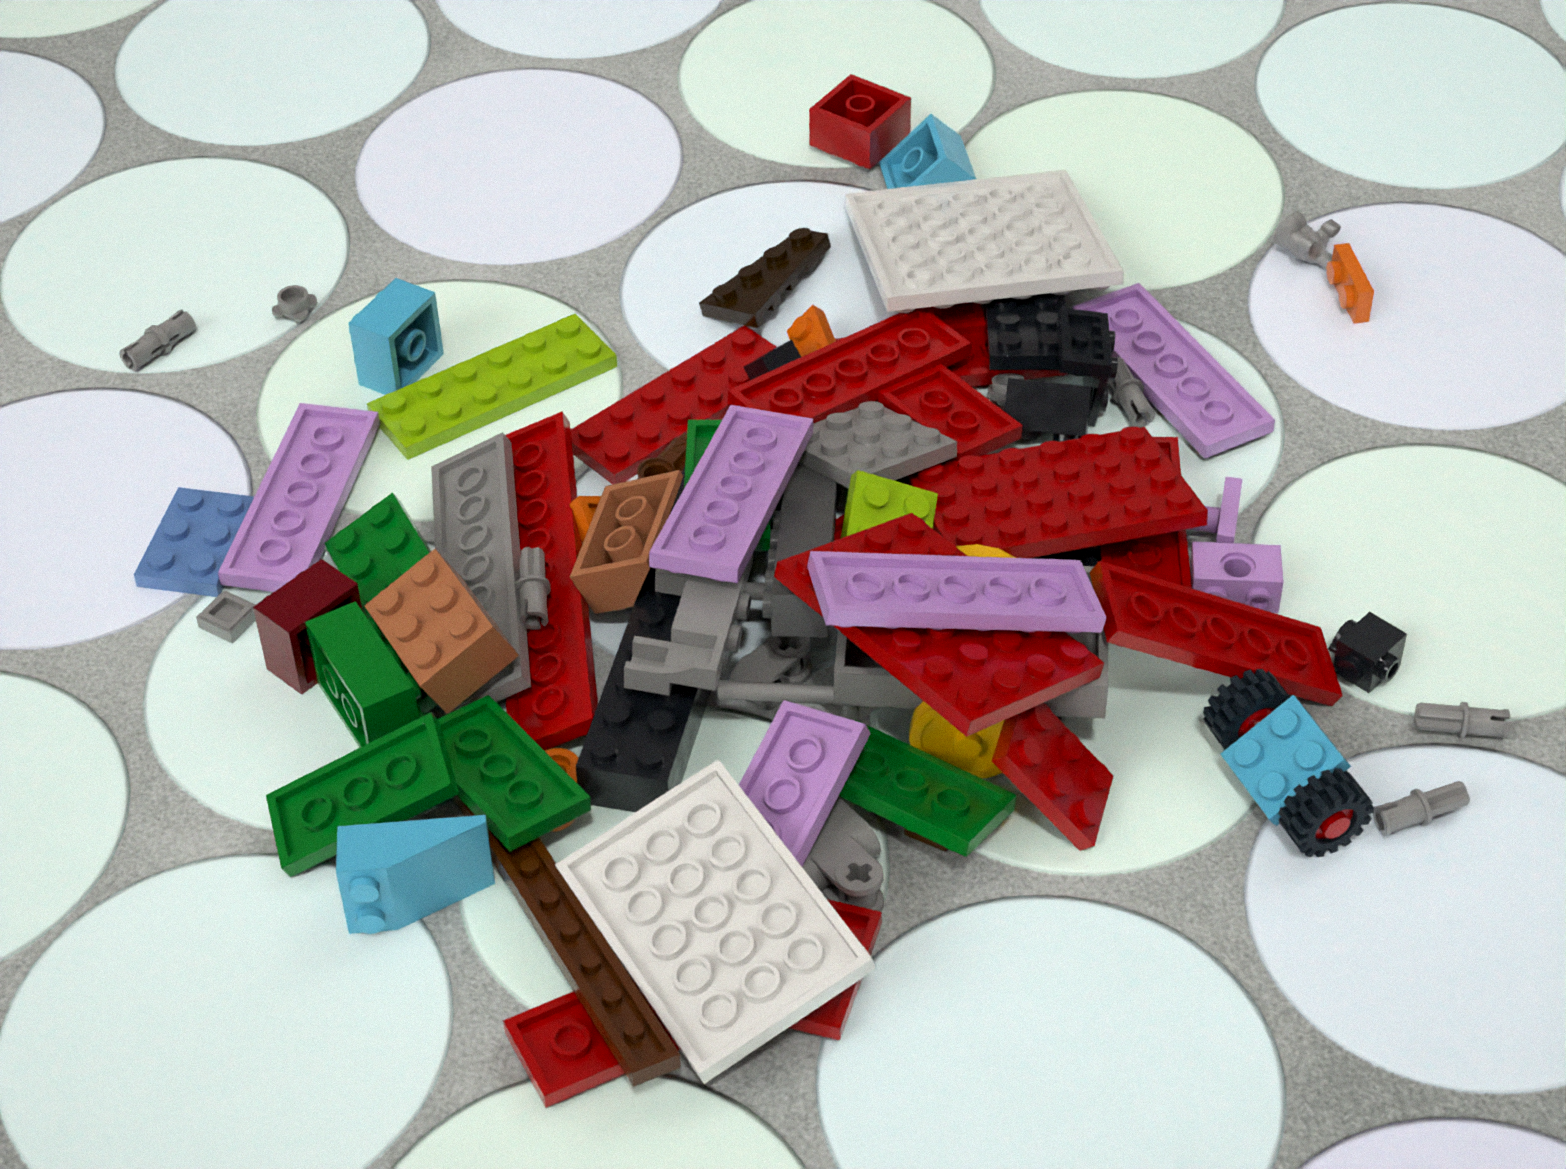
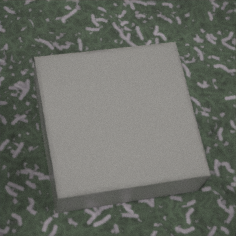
(227, 616)

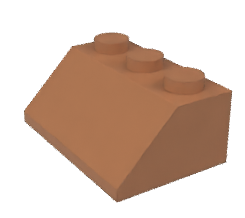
(620, 538)

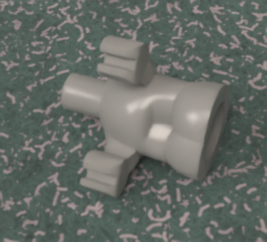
(1304, 241)

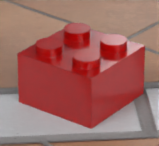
(859, 121)

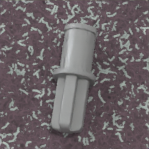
(1129, 394)
(533, 588)
(1462, 719)
(1419, 807)

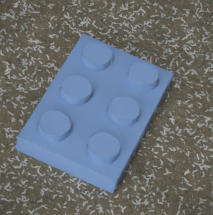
(192, 542)

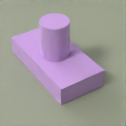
(1224, 519)

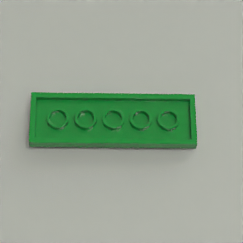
(377, 552)

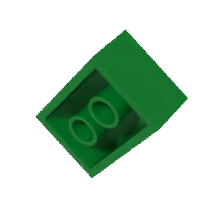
(361, 674)

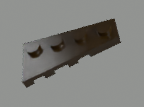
(760, 284)

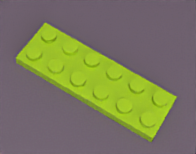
(492, 385)

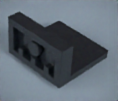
(1087, 351)

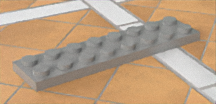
(480, 540)

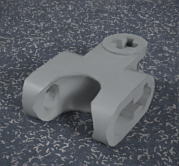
(845, 861)

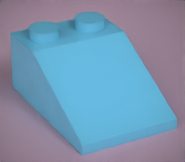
(410, 869)

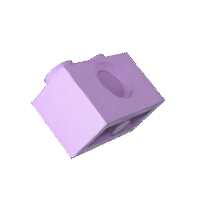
(1239, 572)

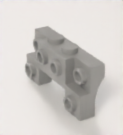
(700, 635)

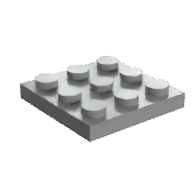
(874, 442)

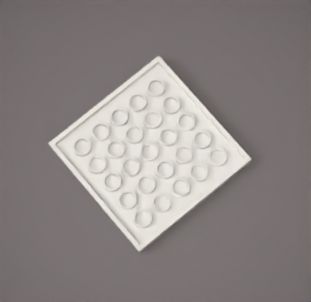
(981, 241)

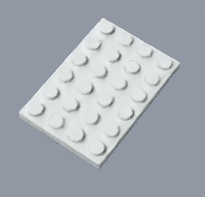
(714, 920)

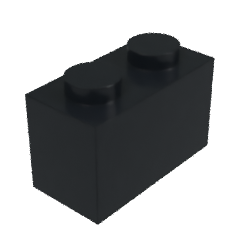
(1049, 408)

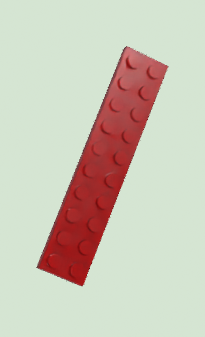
(561, 653)

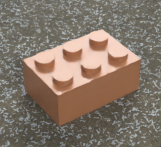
(441, 631)

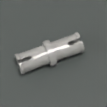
(157, 340)

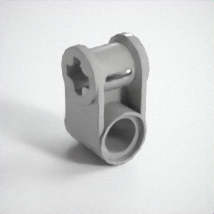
(775, 661)

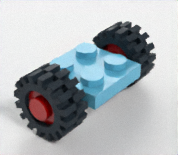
(1287, 763)

